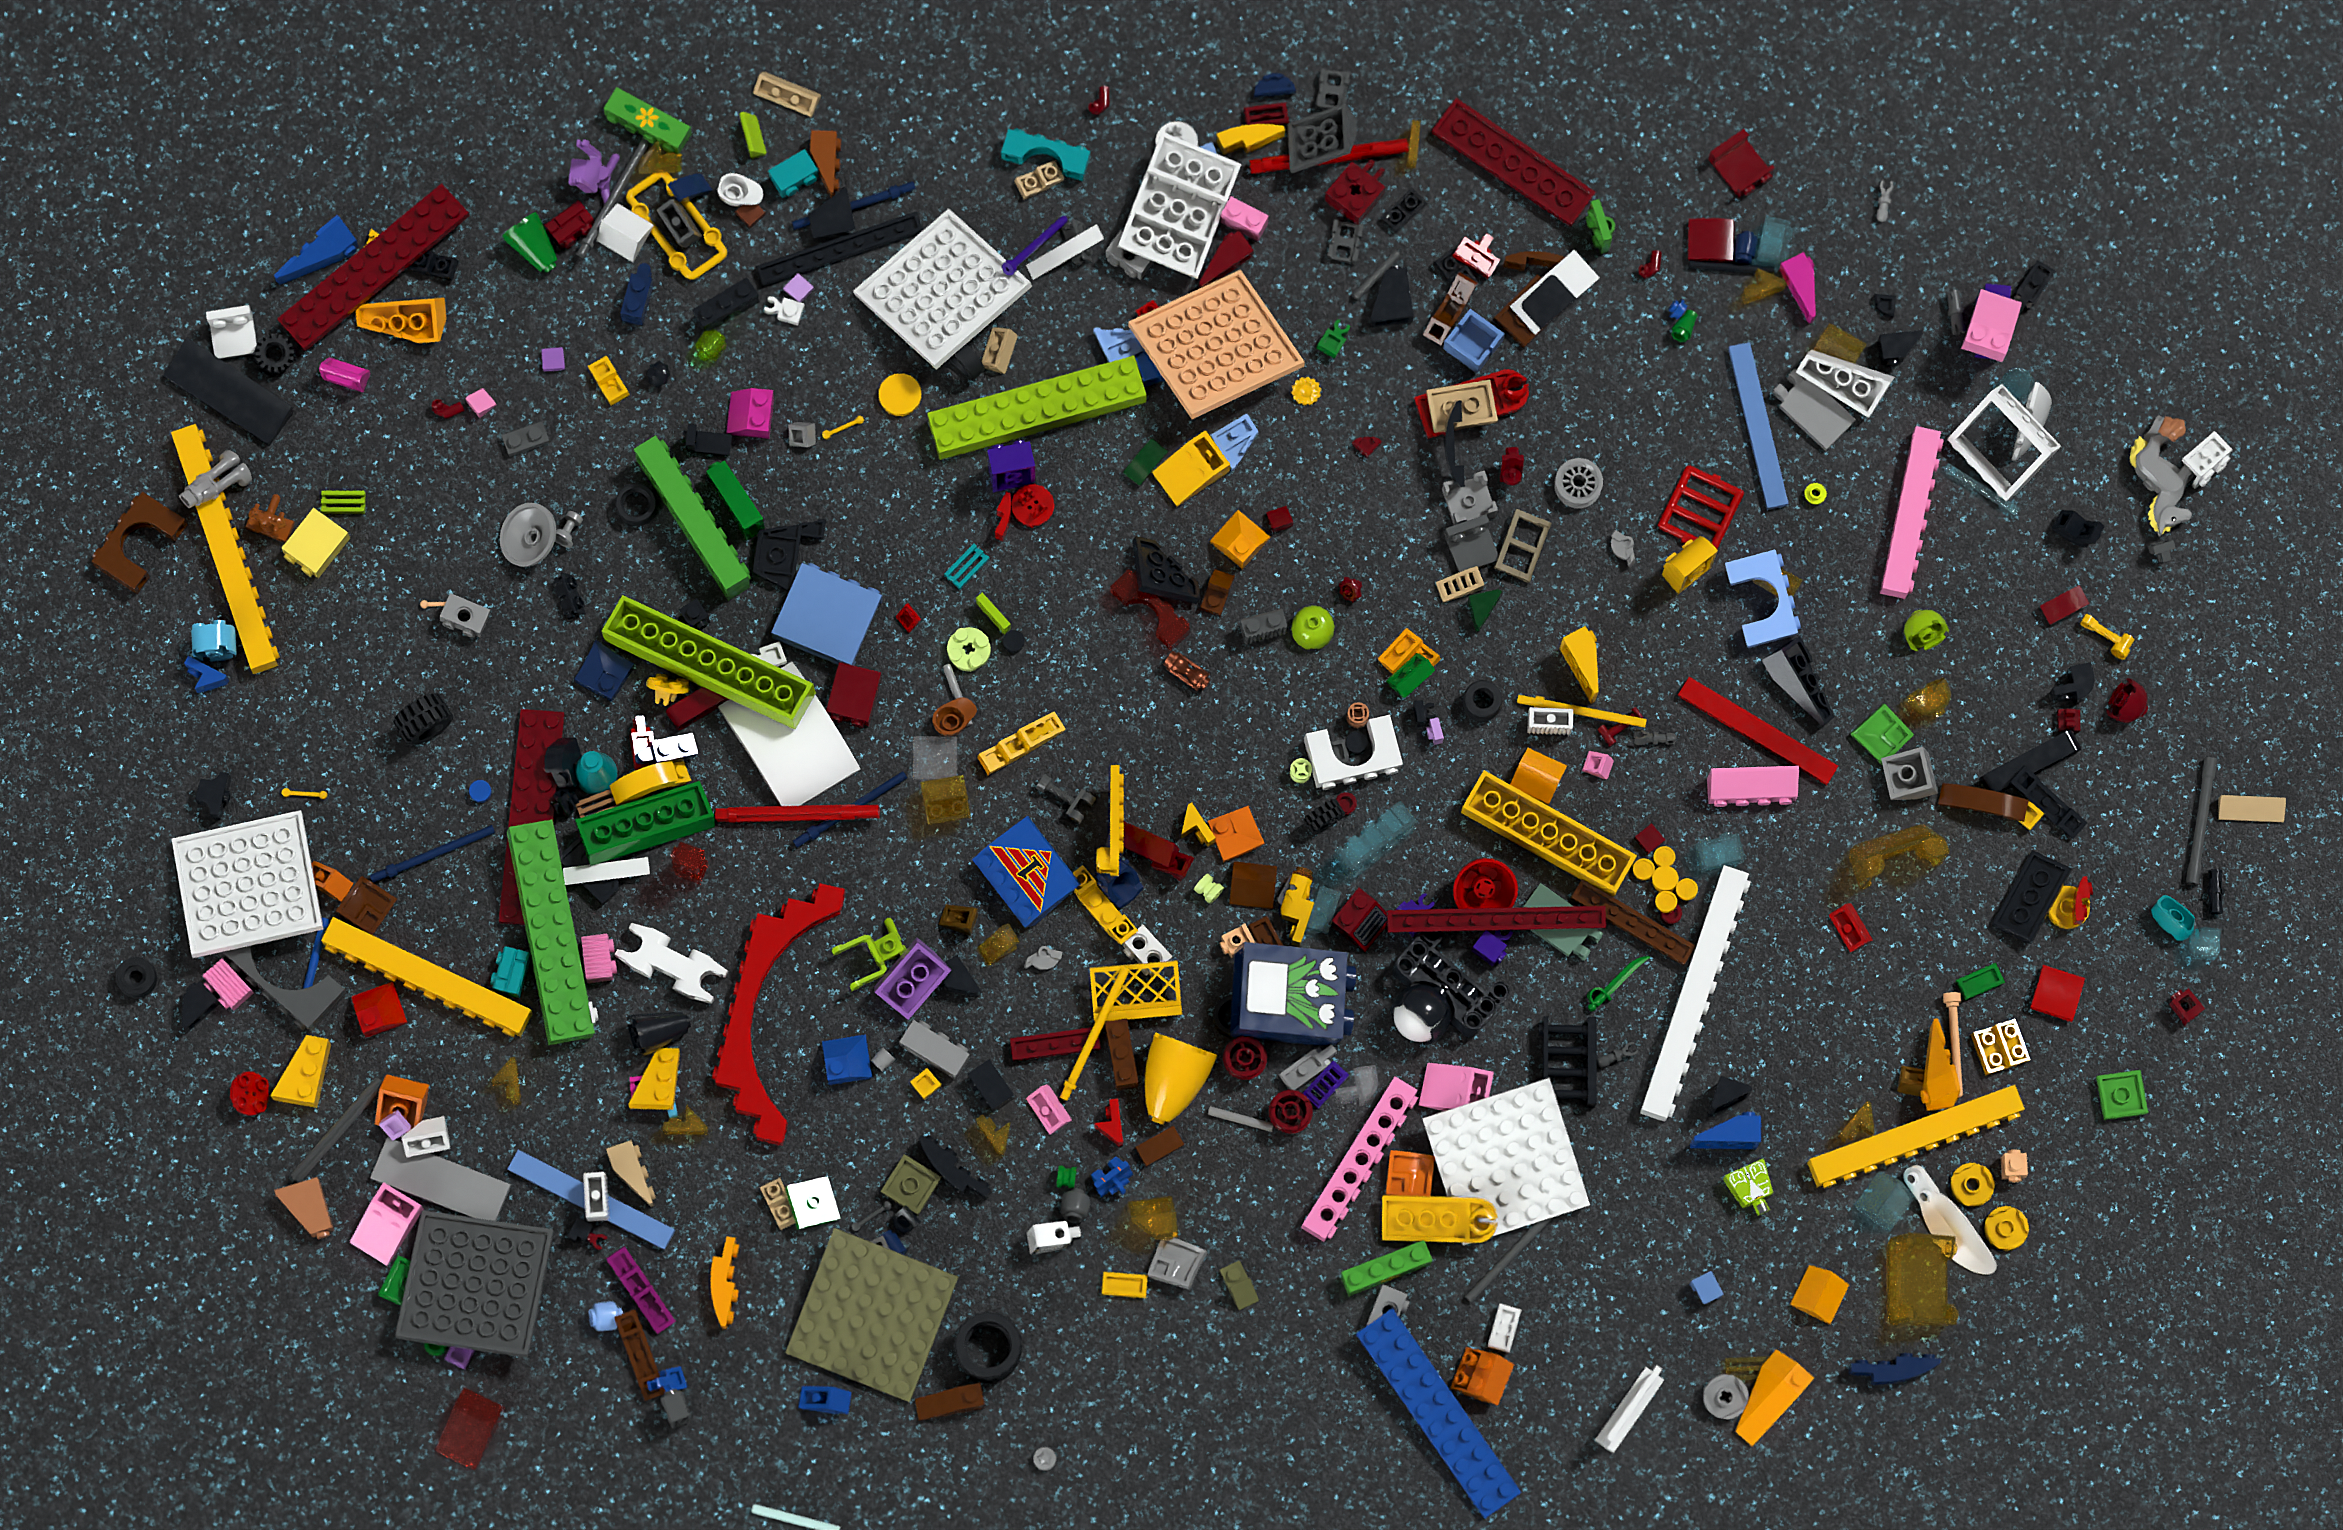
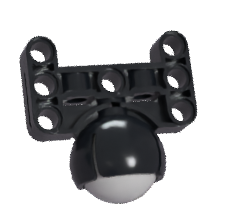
(1431, 1002)

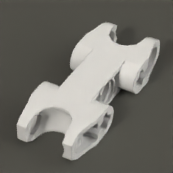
(685, 970)

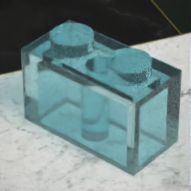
(1773, 241)
(1719, 852)

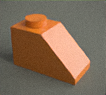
(331, 881)

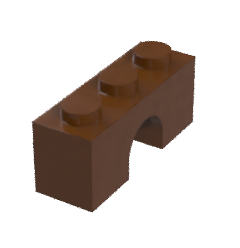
(1121, 1054)

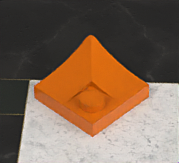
(1235, 833)
(1410, 1174)

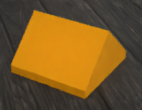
(1538, 775)
(1820, 1293)

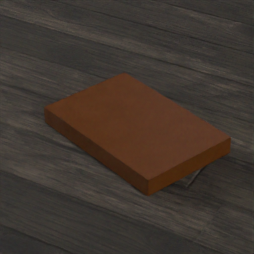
(1513, 324)

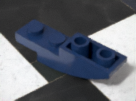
(1903, 1369)

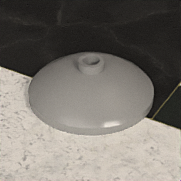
(521, 530)

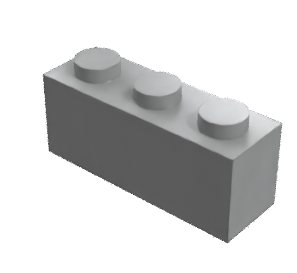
(935, 1049)

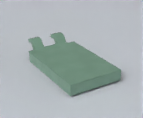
(1562, 939)

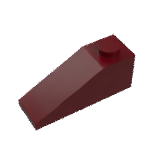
(1229, 256)

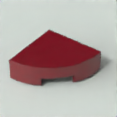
(1366, 445)

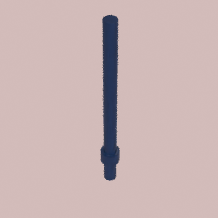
(892, 192)
(814, 831)
(392, 870)

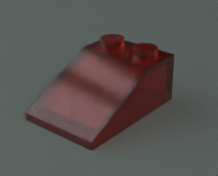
(470, 1428)

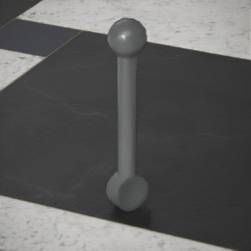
(857, 1226)

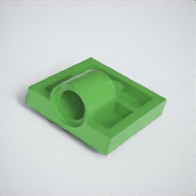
(1600, 226)

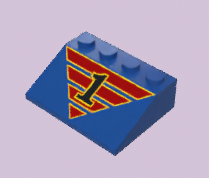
(1026, 872)

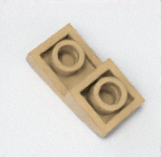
(1039, 180)
(778, 1203)

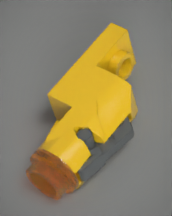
(1294, 903)

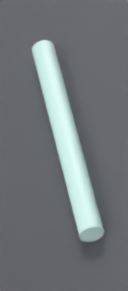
(791, 1518)

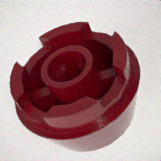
(1245, 1058)
(1290, 1111)

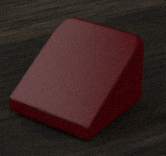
(1279, 519)

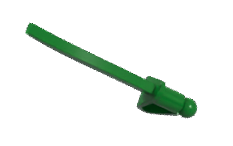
(1614, 984)

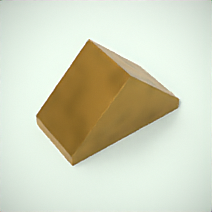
(959, 918)

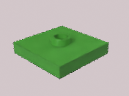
(2122, 1095)

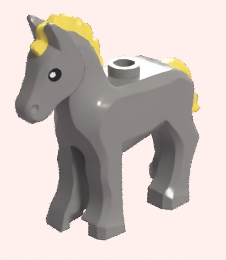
(2162, 478)

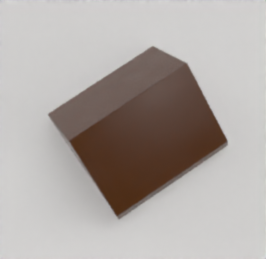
(1253, 885)

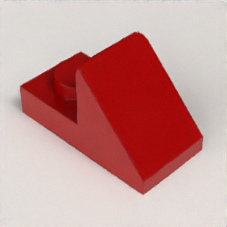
(1112, 1129)

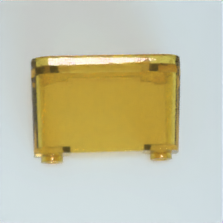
(1869, 856)
(1919, 1280)

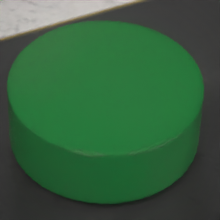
(434, 1349)

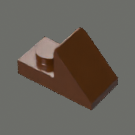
(1217, 592)

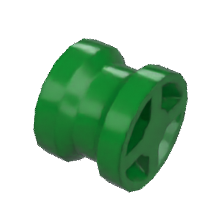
(1066, 1176)

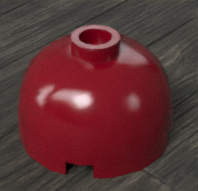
(2128, 702)

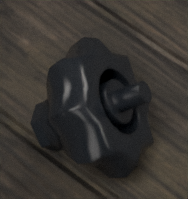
(658, 374)

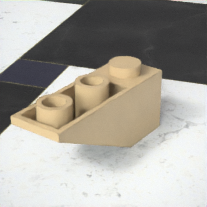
(627, 1167)

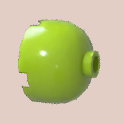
(1312, 627)
(1925, 629)

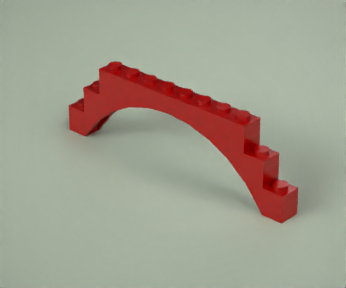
(768, 941)

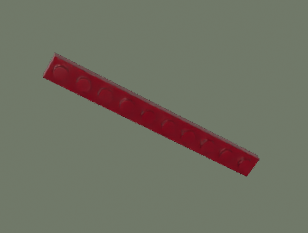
(1496, 919)

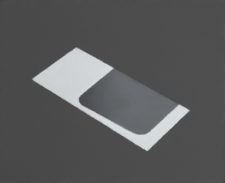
(1554, 292)

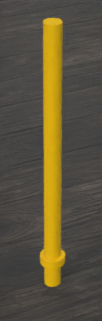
(1070, 1083)

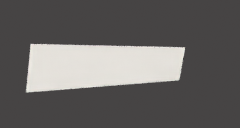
(1064, 252)
(606, 871)

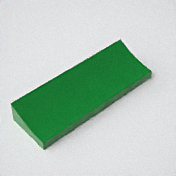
(645, 823)

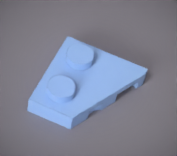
(1235, 439)

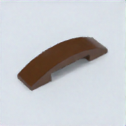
(1518, 260)
(1983, 801)
(638, 1352)

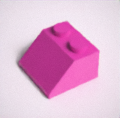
(750, 413)

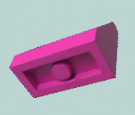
(344, 374)

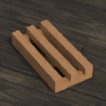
(595, 798)

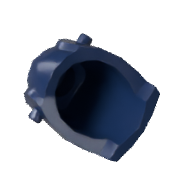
(1120, 888)

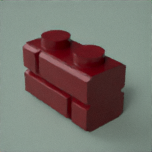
(570, 225)

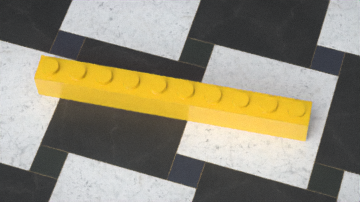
(426, 977)
(1916, 1136)

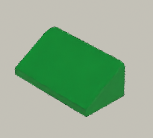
(1411, 675)

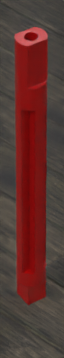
(1357, 152)
(796, 813)

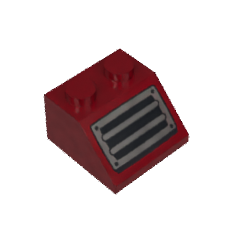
(1360, 920)

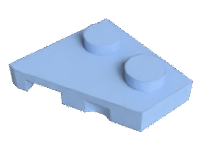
(1118, 343)

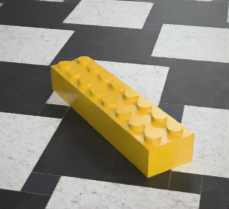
(1548, 833)

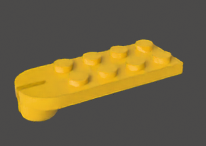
(1108, 857)
(1437, 1218)

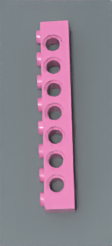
(1398, 1091)

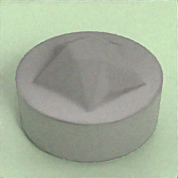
(1044, 1458)

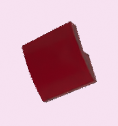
(1711, 239)

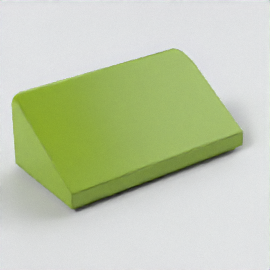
(752, 135)

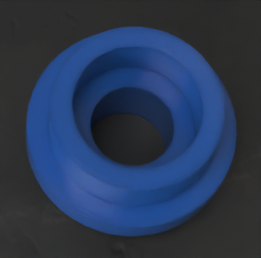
(1677, 308)

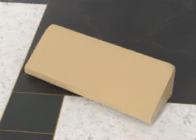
(786, 94)
(2251, 808)

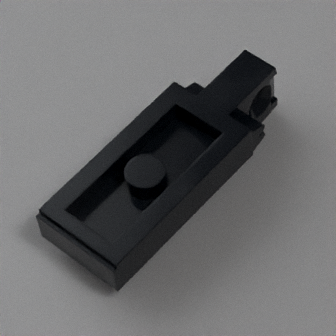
(2034, 285)

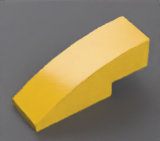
(1249, 137)

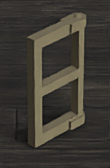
(1526, 577)

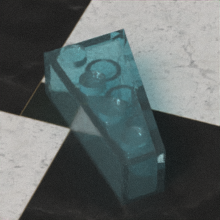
(1375, 840)

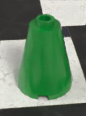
(532, 243)

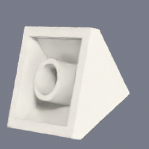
(624, 232)

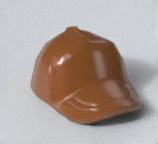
(954, 716)

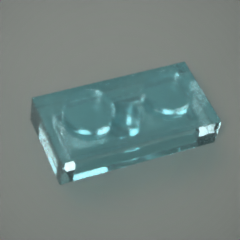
(1324, 910)

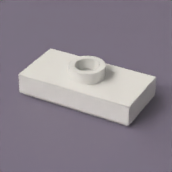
(1504, 1328)

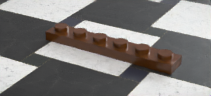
(1635, 923)

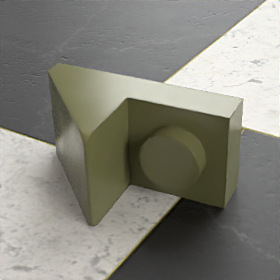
(1239, 1285)

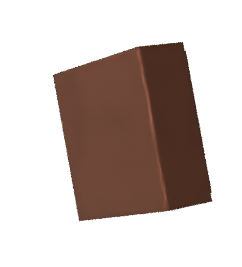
(750, 214)

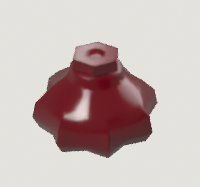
(1350, 589)

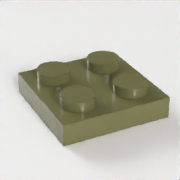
(911, 1184)

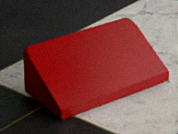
(1850, 927)

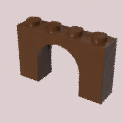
(143, 513)

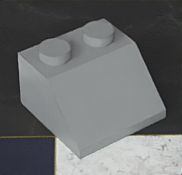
(1909, 775)

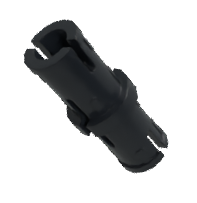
(2215, 891)

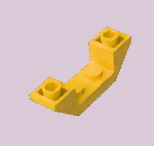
(1101, 908)

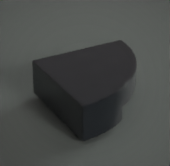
(1885, 304)

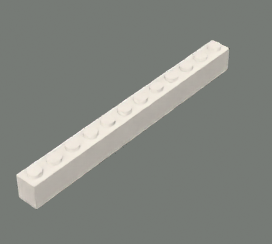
(1694, 993)

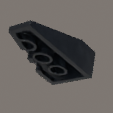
(1792, 671)

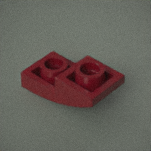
(2064, 604)

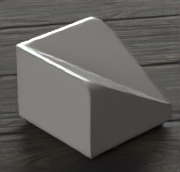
(802, 434)

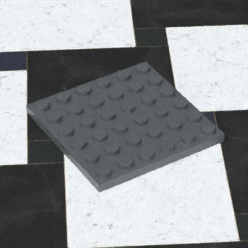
(474, 1284)

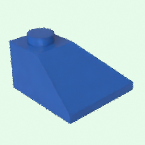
(847, 1059)

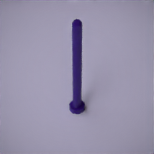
(1010, 266)

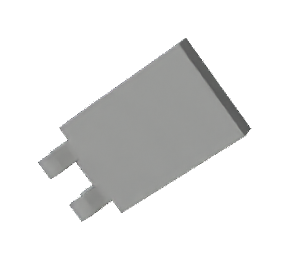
(1813, 410)

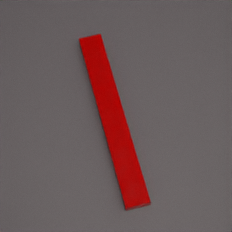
(1757, 730)

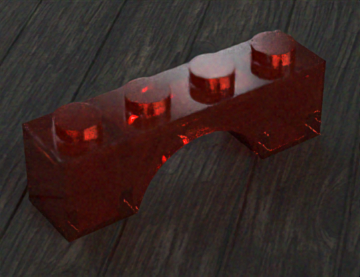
(1171, 628)

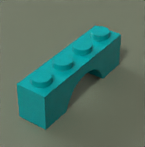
(1020, 146)

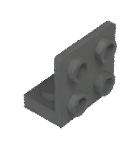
(1471, 543)

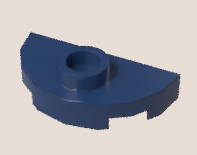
(1273, 85)

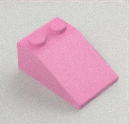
(1991, 325)

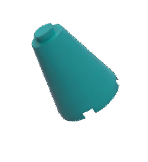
(595, 772)

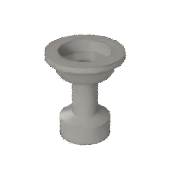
(563, 535)

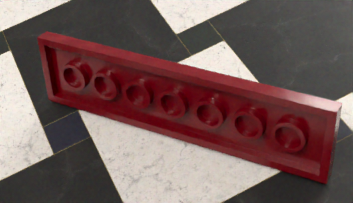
(1513, 162)

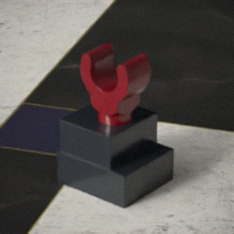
(582, 1231)

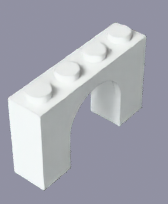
(1330, 771)

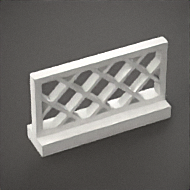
(1630, 1409)

